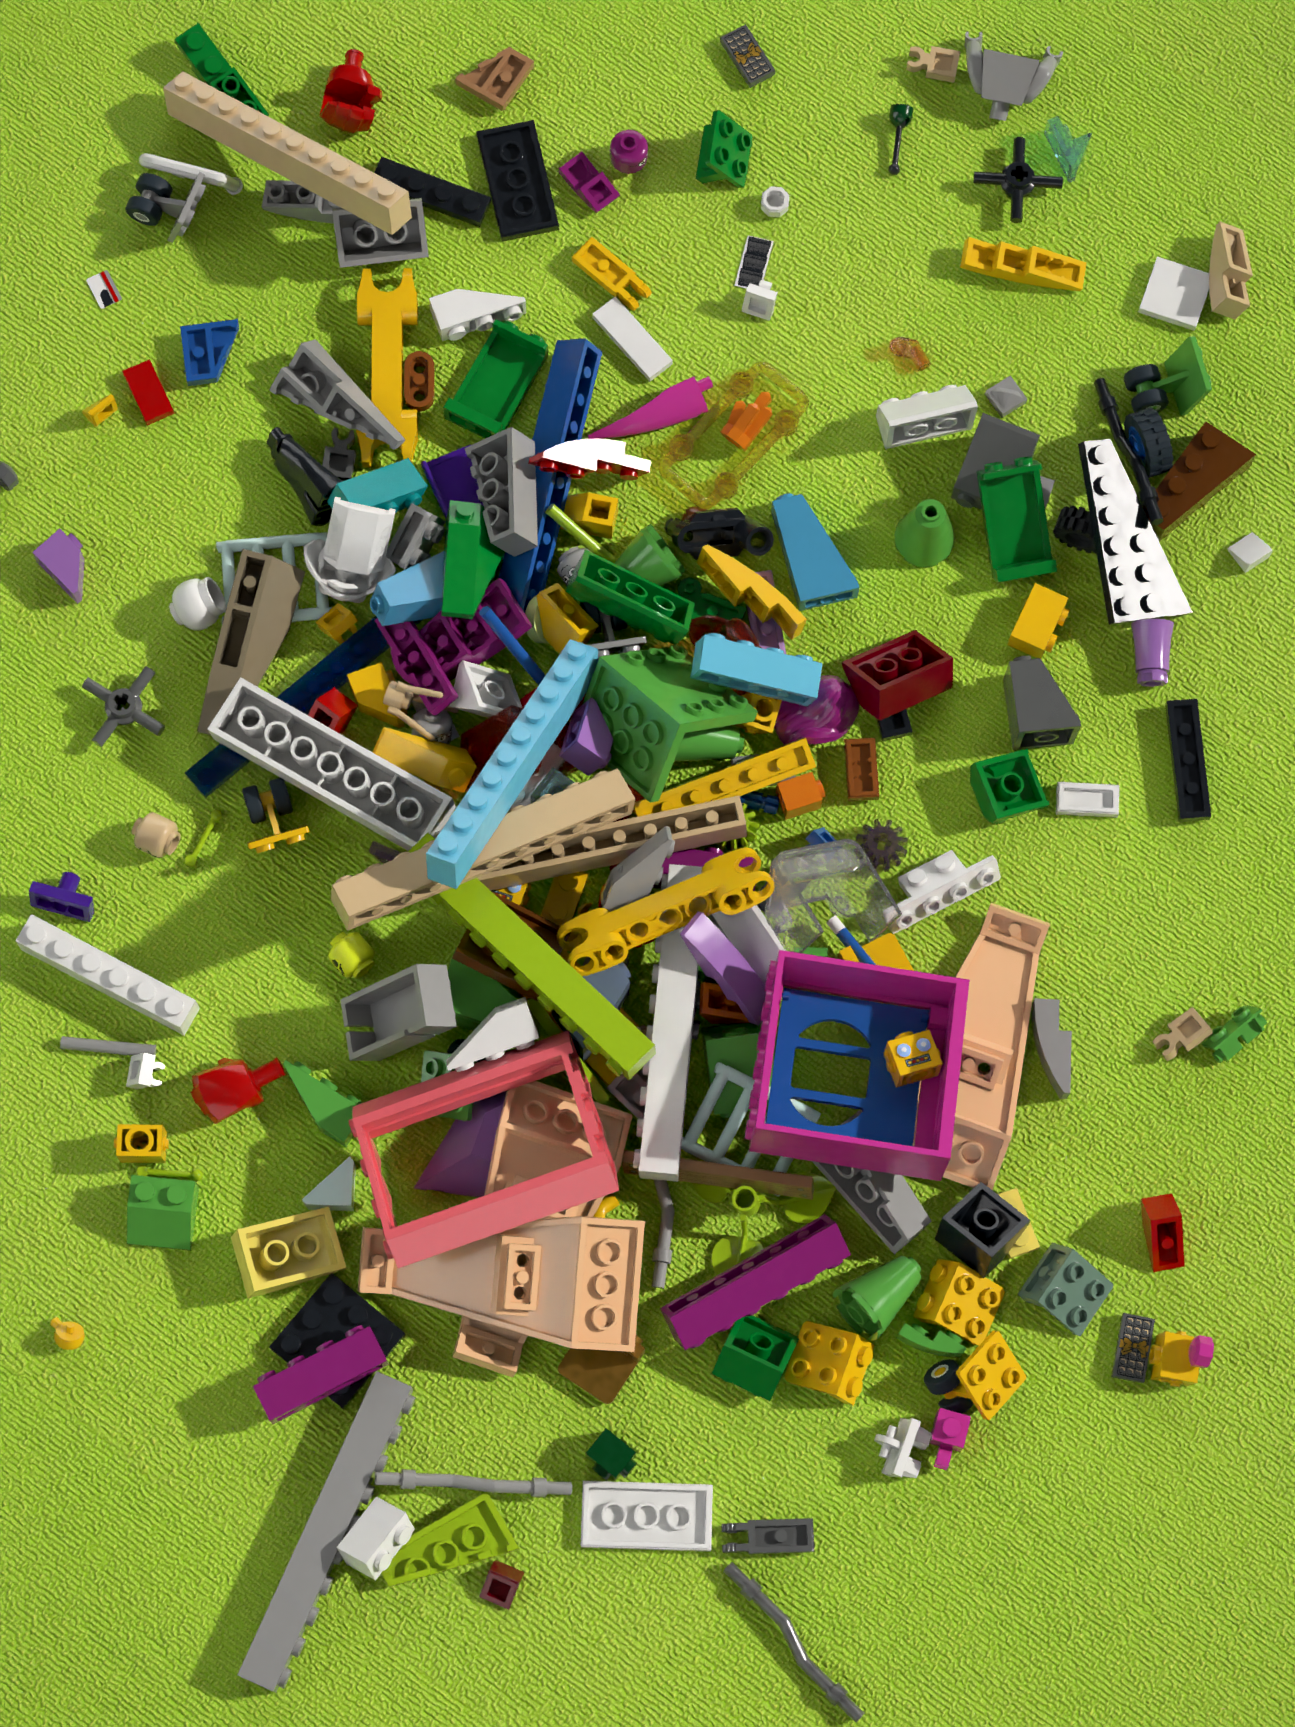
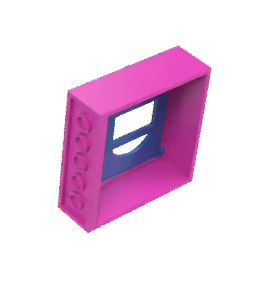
(885, 1129)

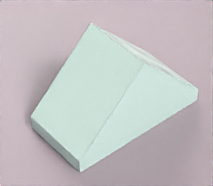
(335, 1190)

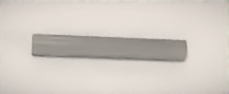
(106, 1046)

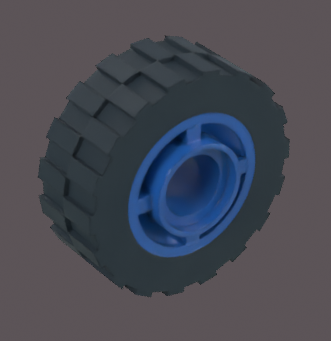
(1150, 440)

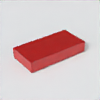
(148, 392)

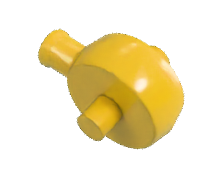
(67, 1334)

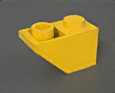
(593, 513)
(369, 691)

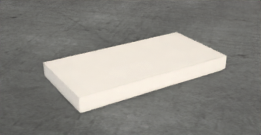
(646, 1516)

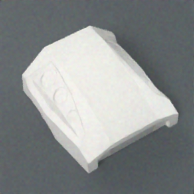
(358, 537)

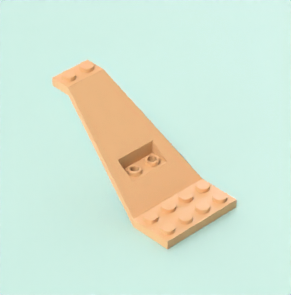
(995, 1033)
(534, 1136)
(575, 1279)

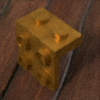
(600, 1371)

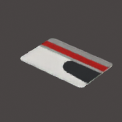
(104, 289)

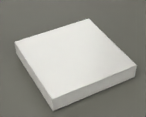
(1175, 293)

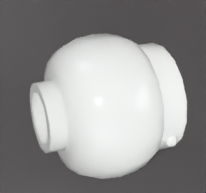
(197, 603)

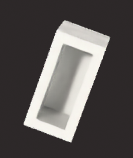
(376, 1538)

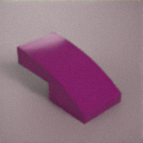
(588, 183)

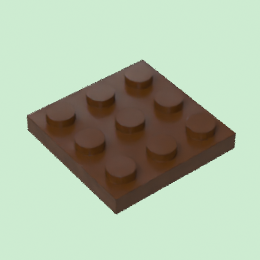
(481, 958)

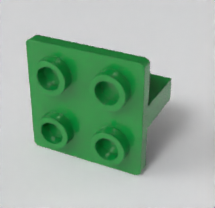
(724, 151)

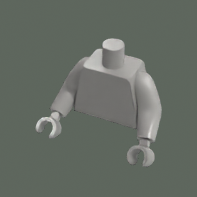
(1006, 76)

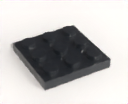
(328, 1317)

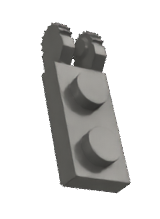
(772, 1536)

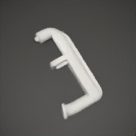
(231, 184)

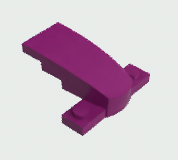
(434, 653)

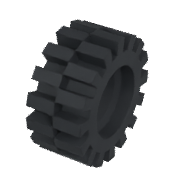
(1075, 529)

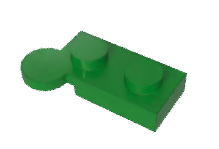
(706, 603)

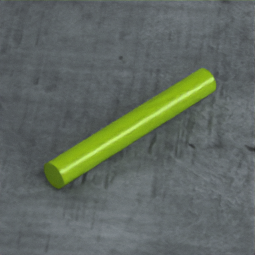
(578, 533)

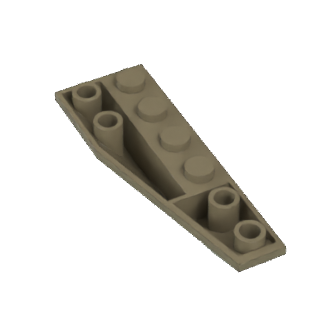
(252, 626)

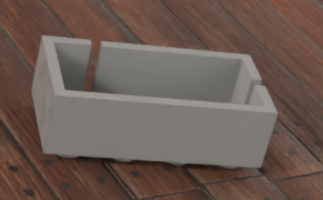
(401, 1010)

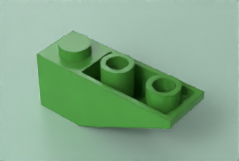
(326, 1106)

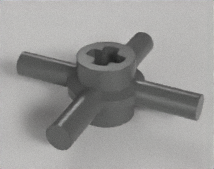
(125, 716)

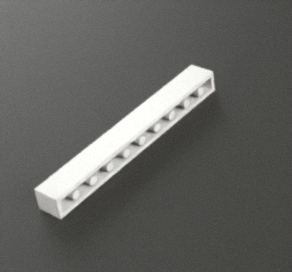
(672, 1036)

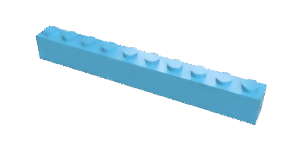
(511, 765)

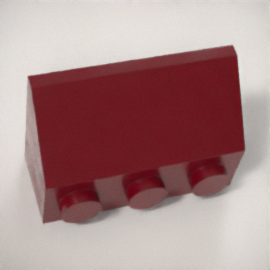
(899, 674)

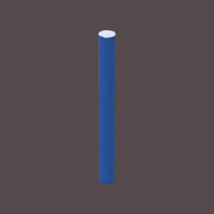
(512, 644)

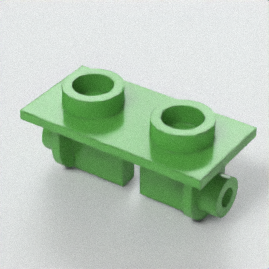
(1245, 1023)

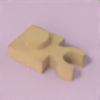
(940, 63)
(1186, 1031)

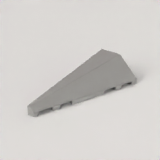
(323, 385)

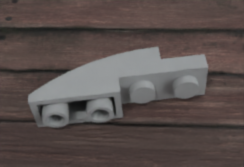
(296, 202)

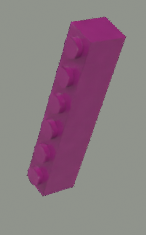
(755, 1282)

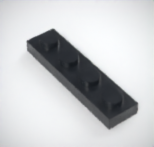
(436, 192)
(1188, 760)

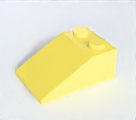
(287, 1251)

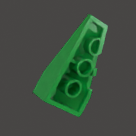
(468, 560)

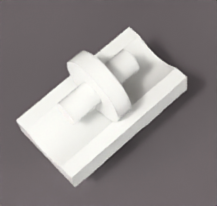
(898, 1445)

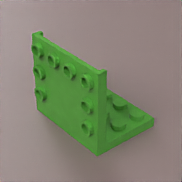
(650, 708)

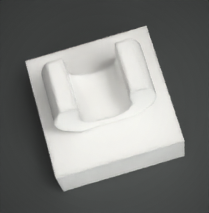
(760, 300)
(141, 1071)

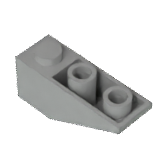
(638, 872)

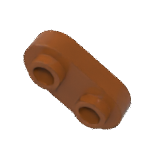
(419, 383)

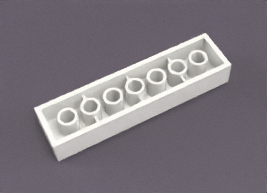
(330, 766)

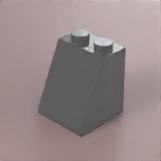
(991, 443)
(1037, 707)

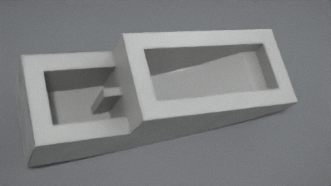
(1052, 1044)

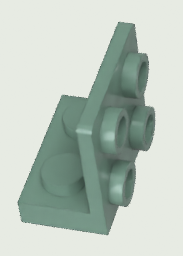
(1066, 1287)

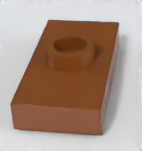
(861, 769)

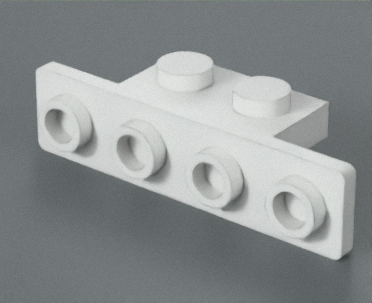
(940, 885)

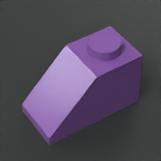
(63, 562)
(587, 739)

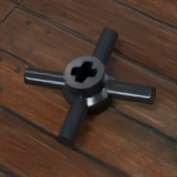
(1021, 171)

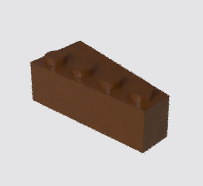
(1199, 473)

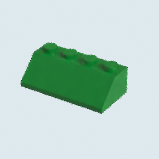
(630, 598)

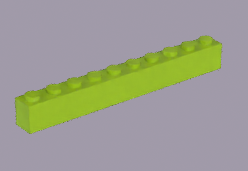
(547, 974)

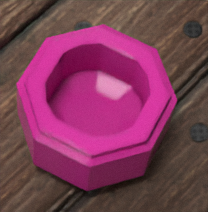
(1201, 1351)

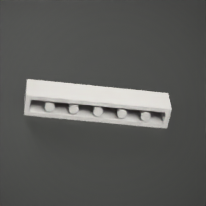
(107, 974)

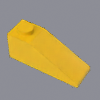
(426, 759)

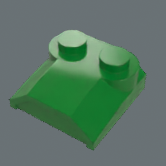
(1007, 786)

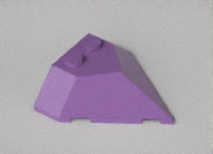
(466, 1152)

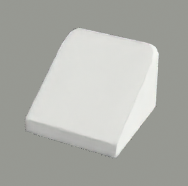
(1250, 551)

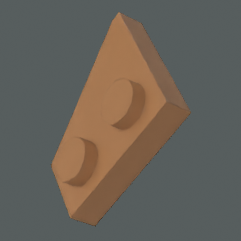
(497, 78)

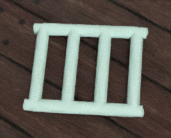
(287, 543)
(724, 1074)

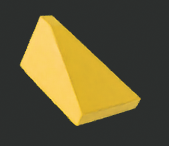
(100, 410)

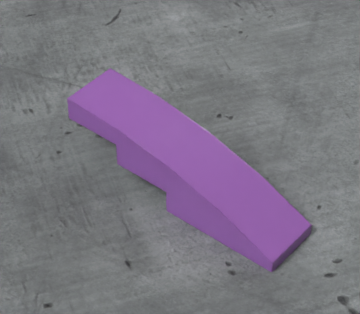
(726, 965)

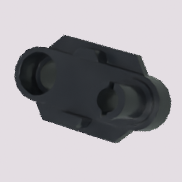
(721, 529)

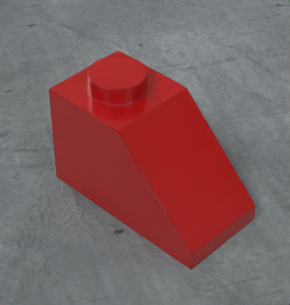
(333, 710)
(1163, 1232)

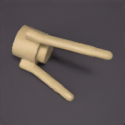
(401, 695)

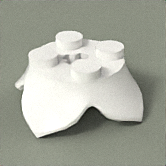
(340, 583)

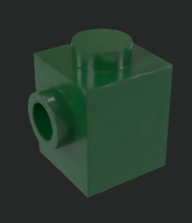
(611, 1456)

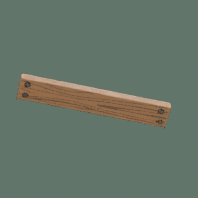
(736, 1176)

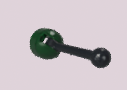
(900, 117)

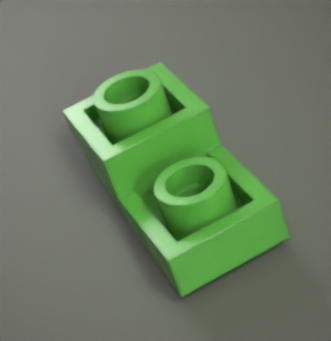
(943, 1344)

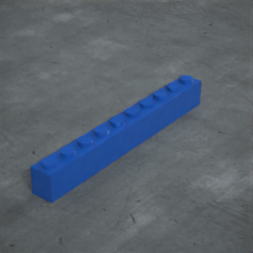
(558, 421)

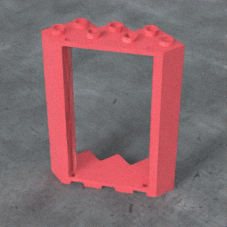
(502, 1208)

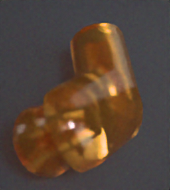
(910, 349)

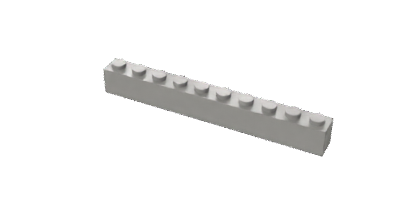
(331, 1519)

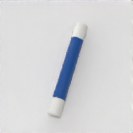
(848, 940)

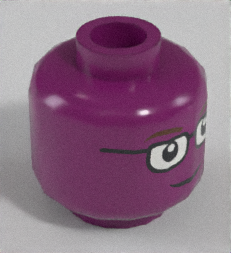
(629, 151)

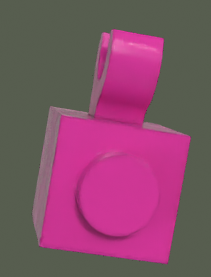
(949, 1434)

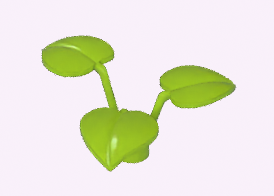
(732, 1249)

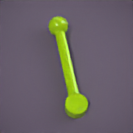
(190, 860)
(195, 1175)

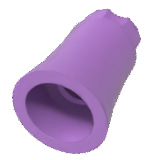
(1152, 650)

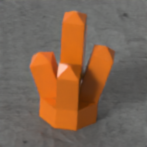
(747, 421)

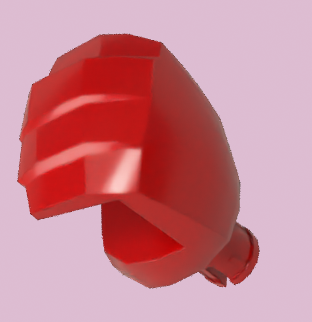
(350, 95)
(232, 1087)

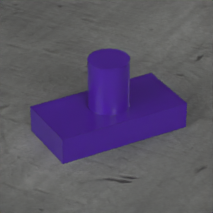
(62, 898)

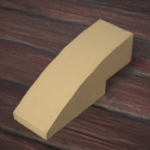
(1229, 271)

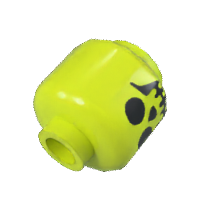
(351, 954)

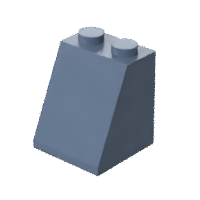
(610, 983)

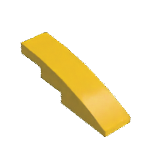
(1022, 265)
(744, 585)

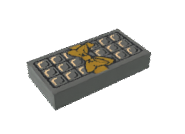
(747, 56)
(1133, 1348)

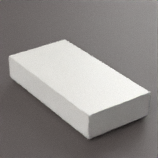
(1087, 799)

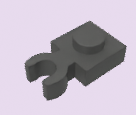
(339, 458)

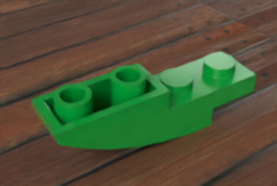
(213, 68)

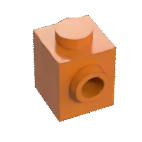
(800, 795)

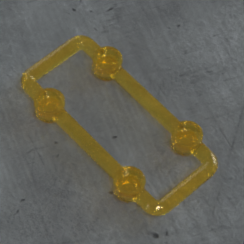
(741, 387)

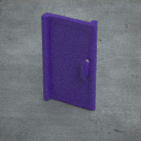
(451, 479)

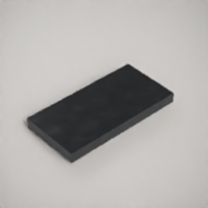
(517, 180)

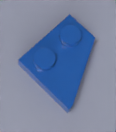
(207, 349)

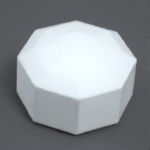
(775, 201)

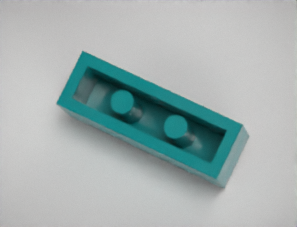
(383, 488)

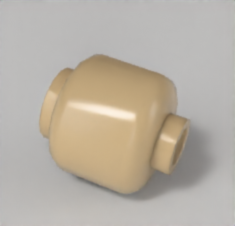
(156, 835)

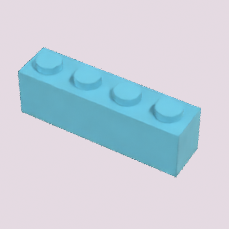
(756, 669)

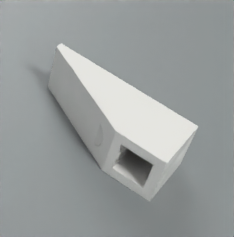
(468, 310)
(502, 1029)

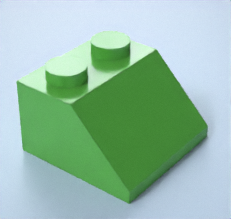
(161, 1212)

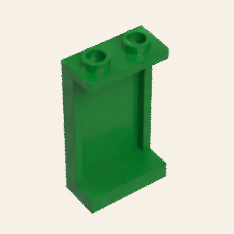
(497, 380)
(1015, 519)

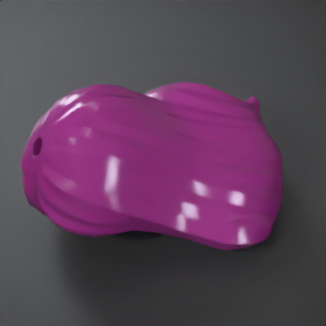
(824, 718)

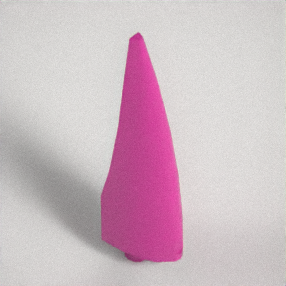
(668, 408)

